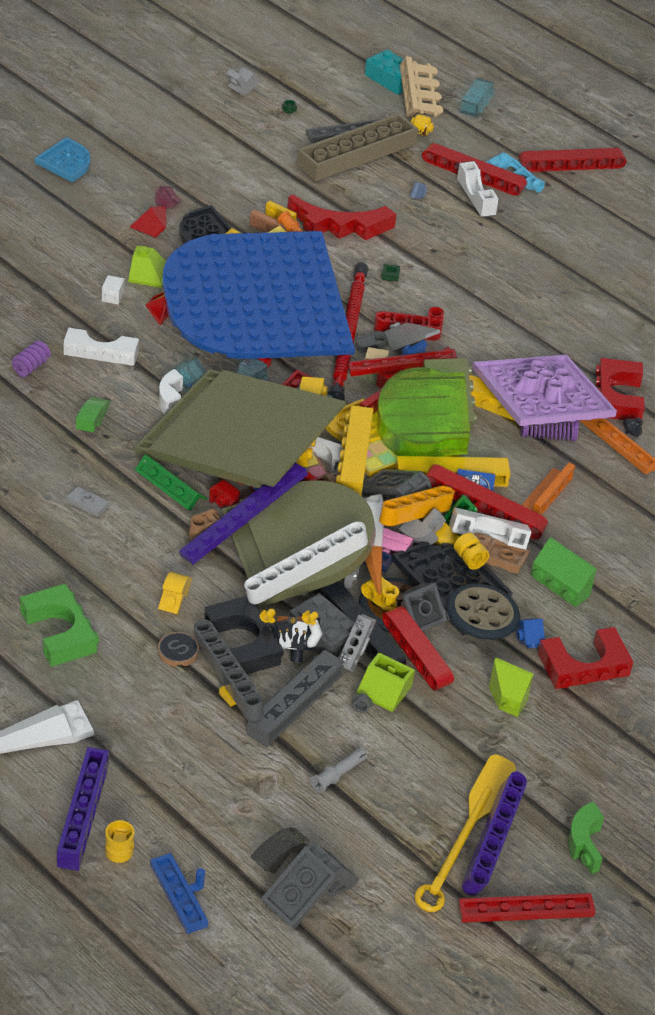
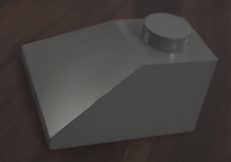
(424, 605)

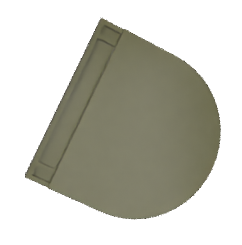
(297, 521)

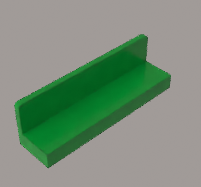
(169, 482)

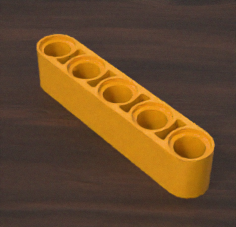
(416, 505)

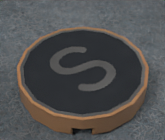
(178, 649)

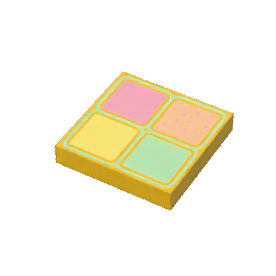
(379, 458)

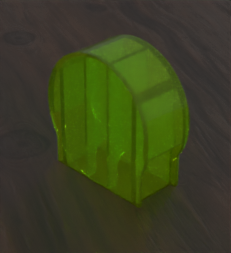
(424, 413)

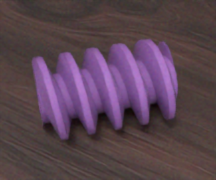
(31, 358)

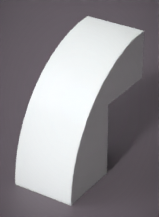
(168, 390)

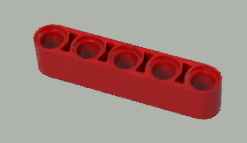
(418, 648)

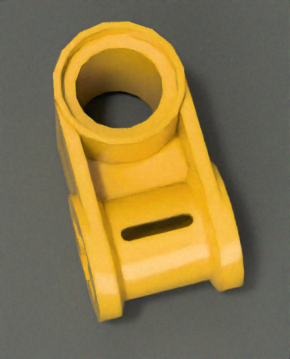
(387, 599)

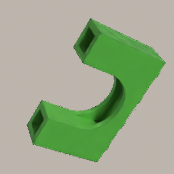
(60, 603)

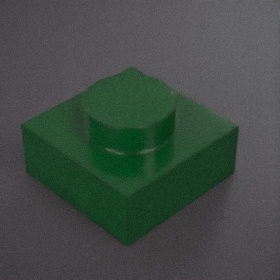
(390, 272)

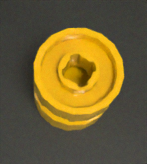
(471, 551)
(119, 841)

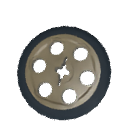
(483, 611)

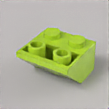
(386, 682)

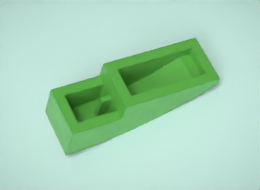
(92, 414)

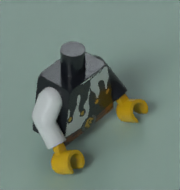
(294, 632)

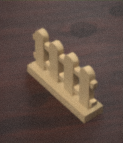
(411, 87)

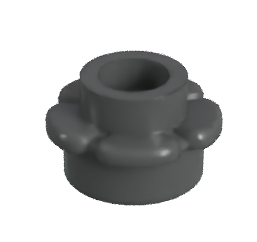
(361, 702)

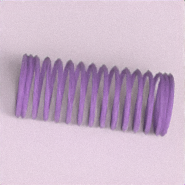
(573, 437)

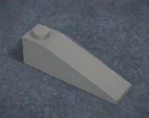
(407, 334)

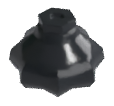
(633, 426)

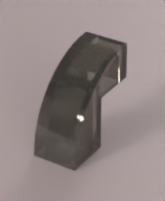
(278, 847)

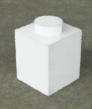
(113, 289)

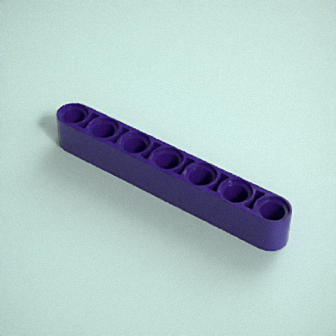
(494, 834)

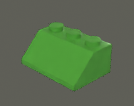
(564, 572)

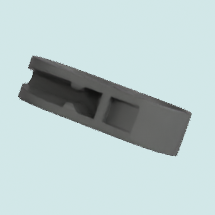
(369, 340)

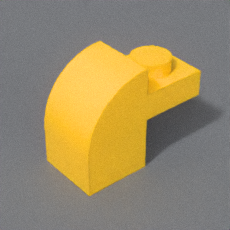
(175, 589)

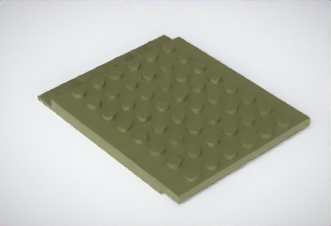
(240, 428)

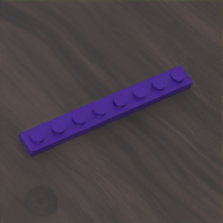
(240, 515)

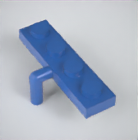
(180, 893)

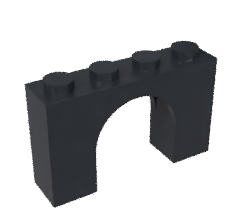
(242, 614)

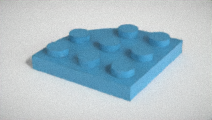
(65, 159)

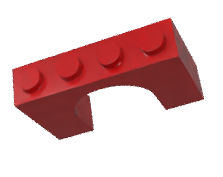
(621, 372)
(568, 672)

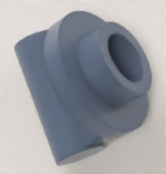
(419, 190)

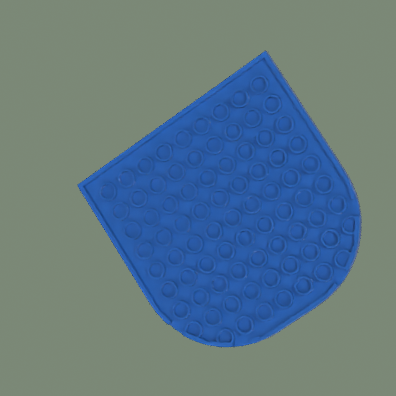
(257, 295)

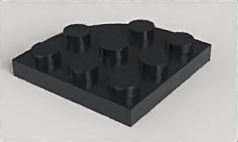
(202, 223)

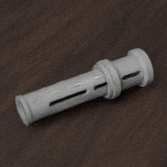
(332, 774)

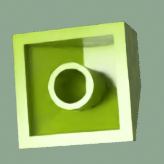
(146, 267)
(510, 686)

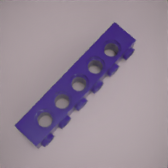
(82, 809)

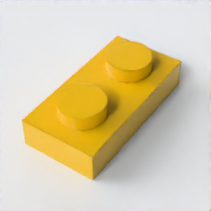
(275, 210)

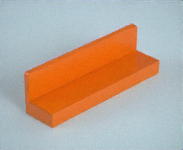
(549, 489)

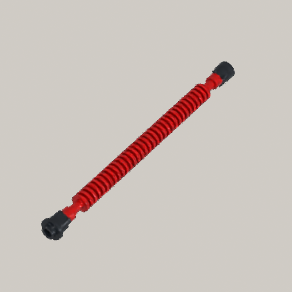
(352, 316)

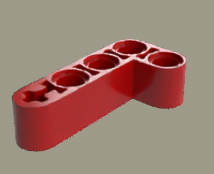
(434, 320)

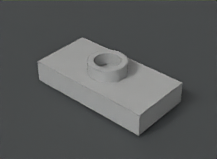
(87, 501)

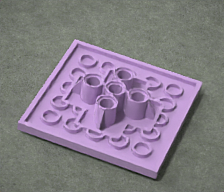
(543, 390)

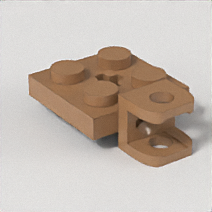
(502, 555)

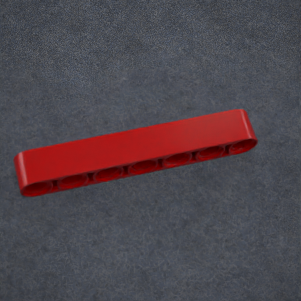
(572, 159)
(490, 174)
(486, 500)

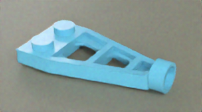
(504, 161)

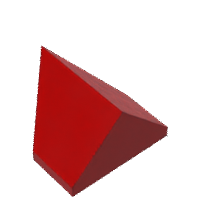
(152, 221)
(158, 308)

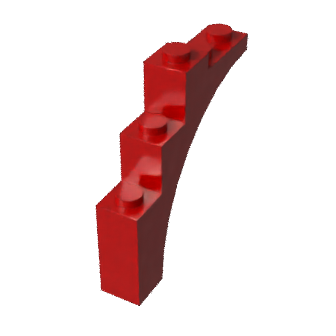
(364, 224)

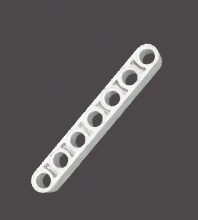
(306, 562)

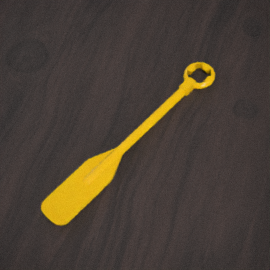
(480, 804)

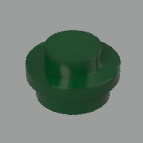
(289, 106)

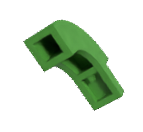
(584, 824)

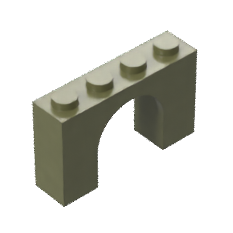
(457, 365)

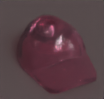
(166, 197)

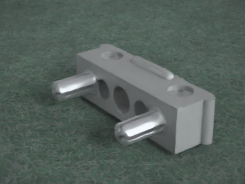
(366, 625)

